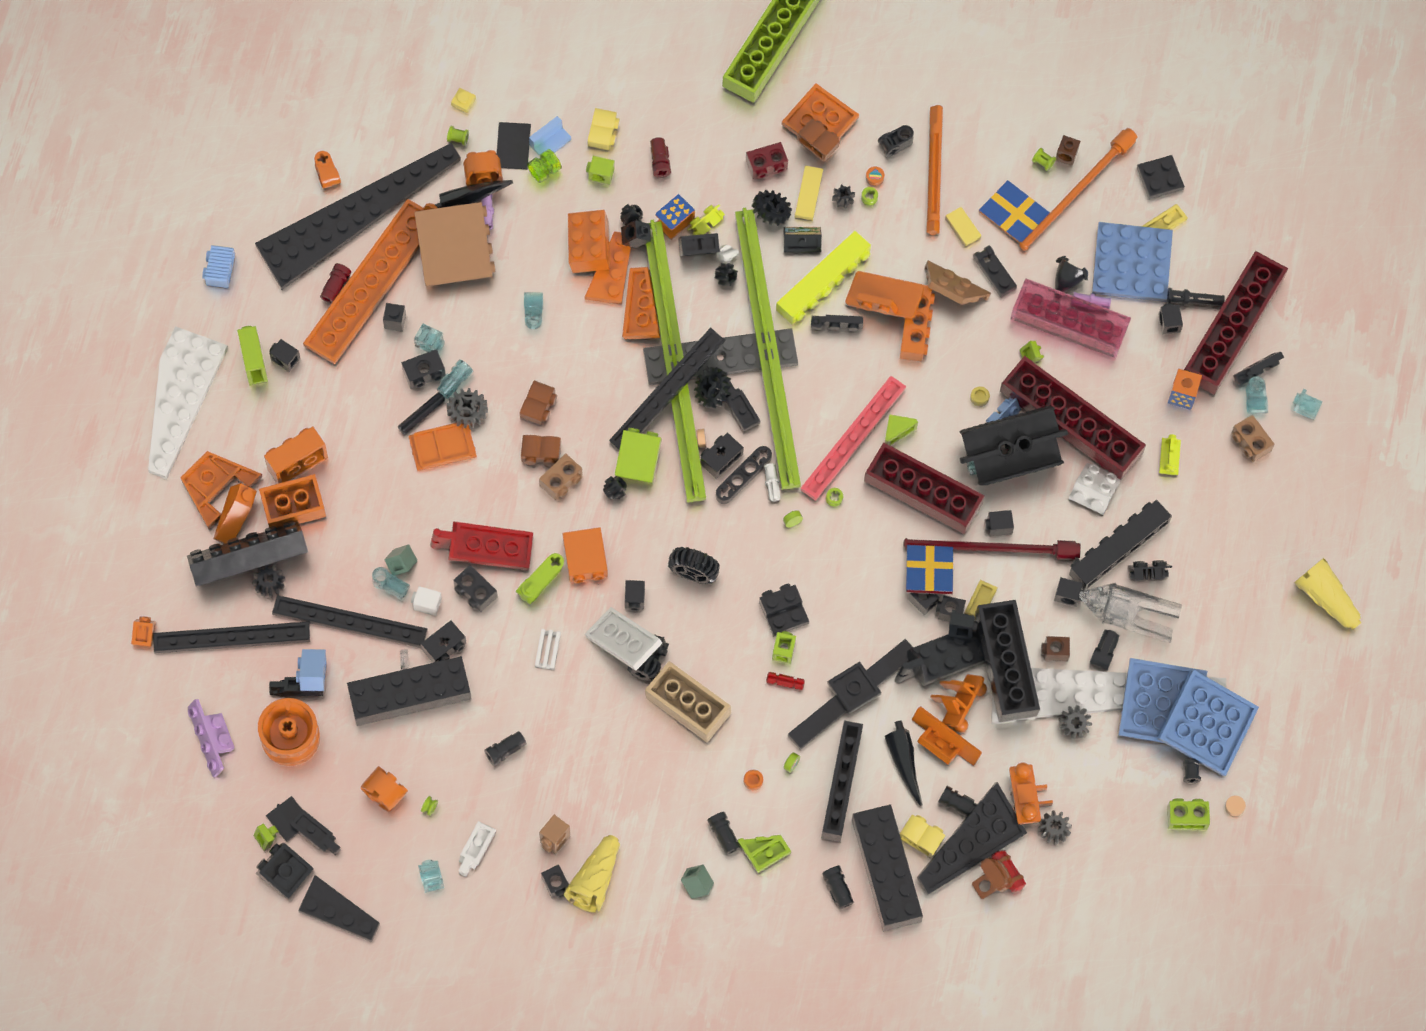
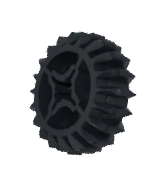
(693, 565)

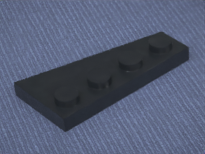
(334, 909)

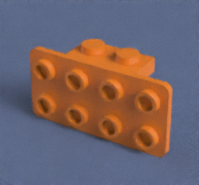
(885, 295)

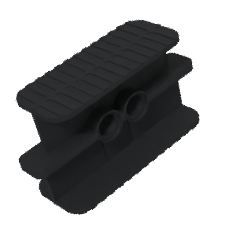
(985, 440)

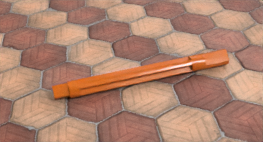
(934, 177)

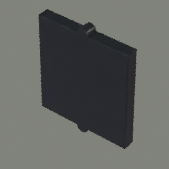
(282, 817)

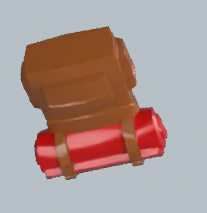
(1001, 874)

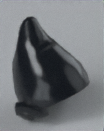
(1068, 275)

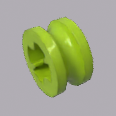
(871, 190)
(833, 502)
(429, 806)

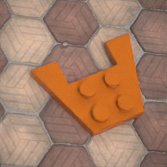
(209, 477)

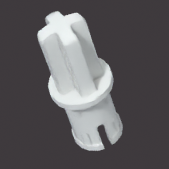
(772, 482)

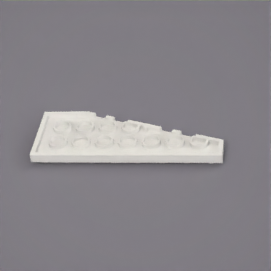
(183, 381)

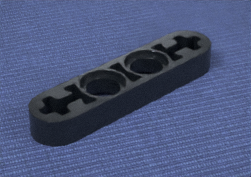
(743, 474)

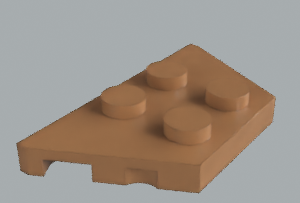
(953, 286)

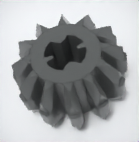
(1080, 715)
(1055, 820)

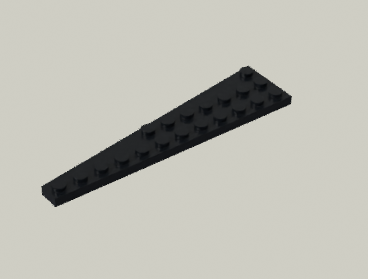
(316, 236)

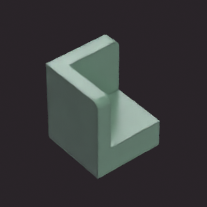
(401, 560)
(697, 881)

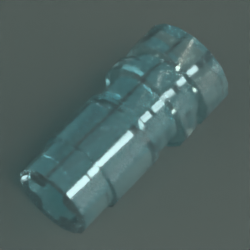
(452, 381)

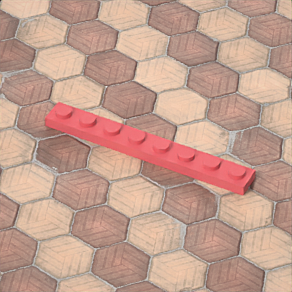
(853, 438)

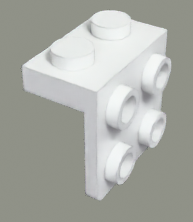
(1094, 488)

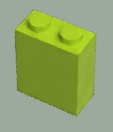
(252, 355)
(638, 455)

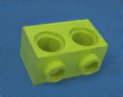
(1189, 819)

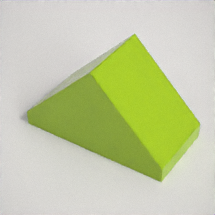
(898, 428)

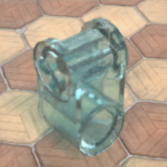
(533, 308)
(1256, 399)

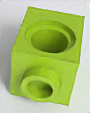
(600, 169)

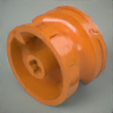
(289, 731)

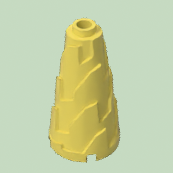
(1328, 592)
(592, 880)

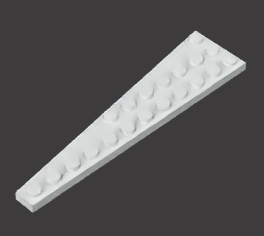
(1088, 689)

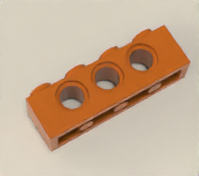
(915, 350)

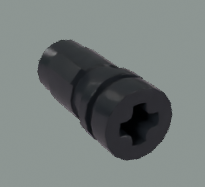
(504, 748)
(960, 803)
(724, 833)
(839, 889)

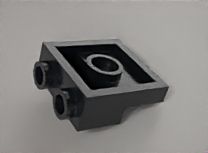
(783, 609)
(284, 869)

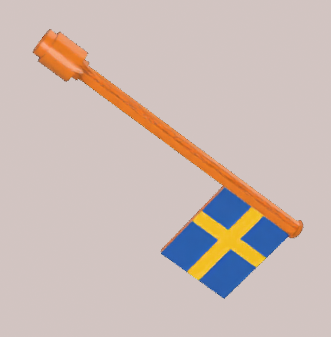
(1024, 217)

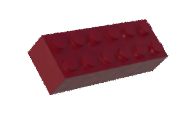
(924, 488)

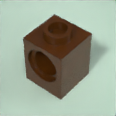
(1067, 150)
(1062, 643)

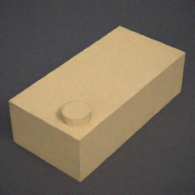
(688, 701)

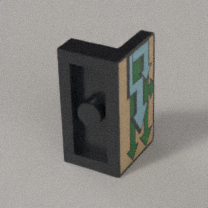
(802, 239)

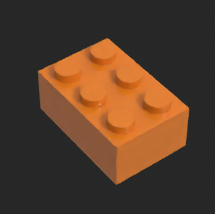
(588, 241)
(296, 455)
(293, 501)

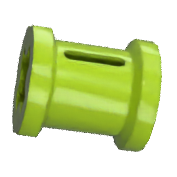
(458, 135)
(1044, 159)

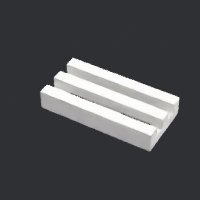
(550, 633)

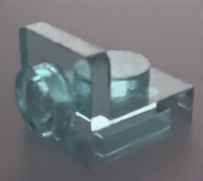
(1307, 405)

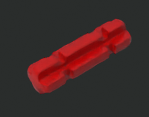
(785, 680)

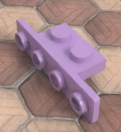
(212, 736)

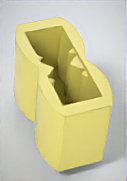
(602, 129)
(922, 836)

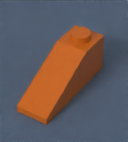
(235, 511)

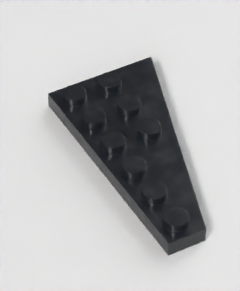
(979, 836)

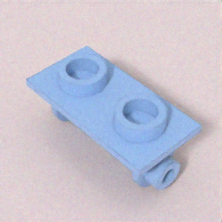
(1007, 408)

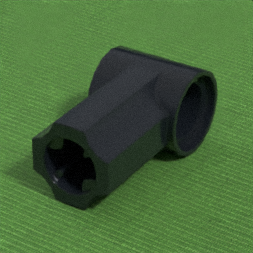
(1104, 652)

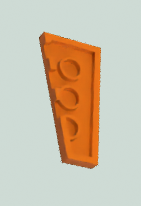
(610, 284)
(640, 308)

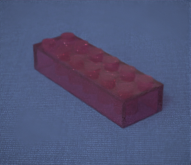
(1070, 318)

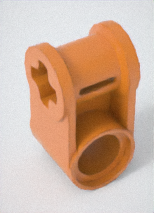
(326, 171)

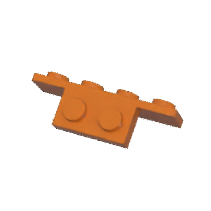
(943, 740)

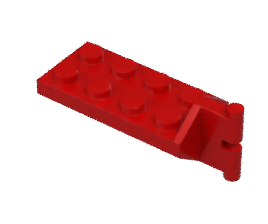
(485, 545)

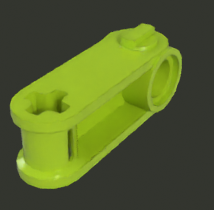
(541, 577)

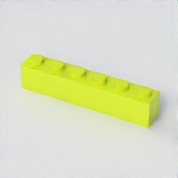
(823, 278)

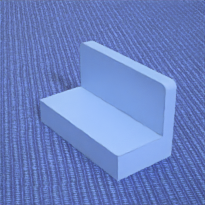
(550, 136)

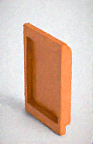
(442, 446)

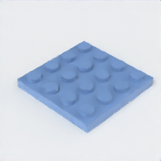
(1132, 261)
(1149, 697)
(1208, 722)

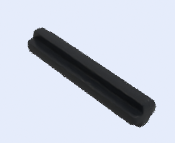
(421, 413)

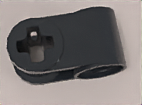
(893, 142)

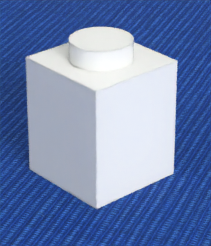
(426, 600)

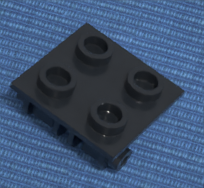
(1158, 566)

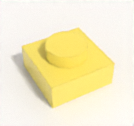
(463, 100)

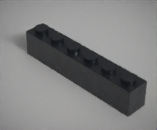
(1120, 545)
(842, 781)

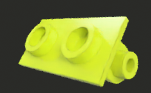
(711, 215)
(1170, 455)

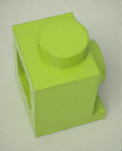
(784, 639)

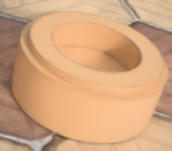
(701, 438)
(1235, 806)

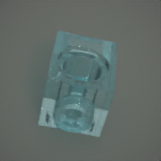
(429, 339)
(431, 876)

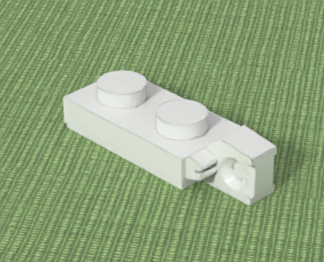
(475, 847)

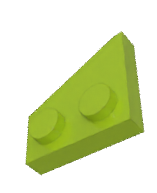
(764, 850)

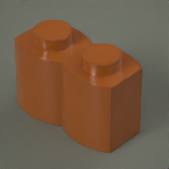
(818, 140)
(538, 402)
(540, 449)

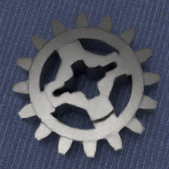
(467, 406)

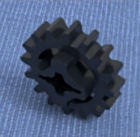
(771, 207)
(712, 387)

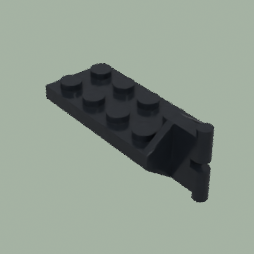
(941, 658)

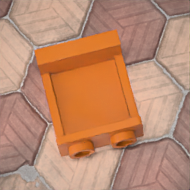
(585, 555)

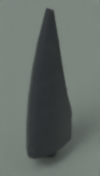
(470, 193)
(902, 753)

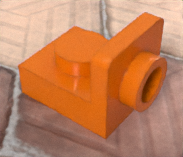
(143, 631)

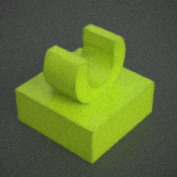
(1031, 351)
(265, 836)

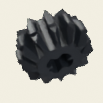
(272, 575)
(647, 670)

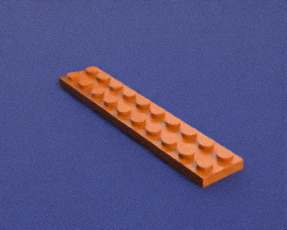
(366, 286)

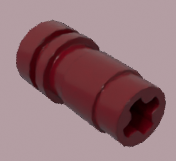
(660, 155)
(333, 286)

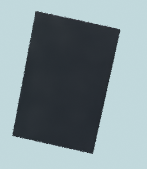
(513, 145)

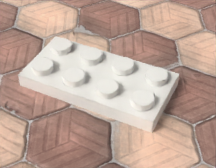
(623, 638)

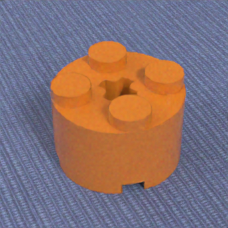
(482, 167)
(383, 789)

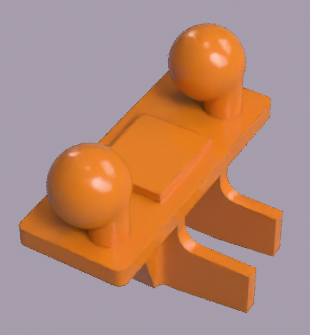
(958, 706)
(1025, 794)

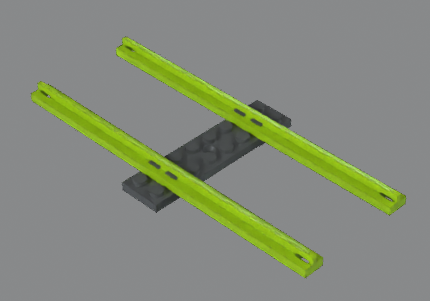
(762, 351)

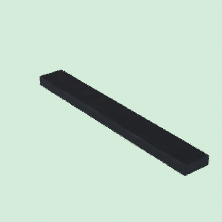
(671, 385)
(349, 621)
(231, 637)
(833, 709)

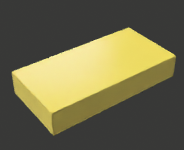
(963, 226)
(982, 595)

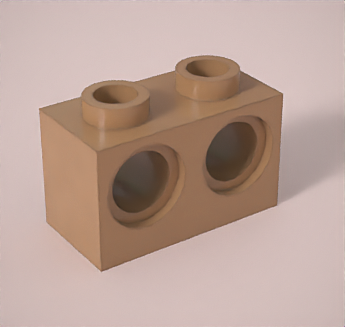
(1256, 436)
(557, 474)
(554, 834)

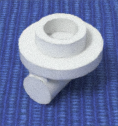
(727, 254)

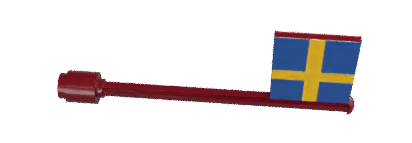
(931, 561)

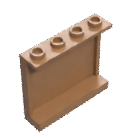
(454, 244)

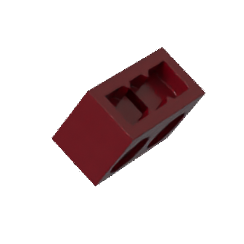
(764, 156)

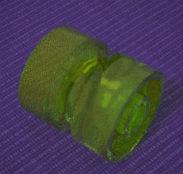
(540, 170)

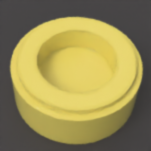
(980, 396)

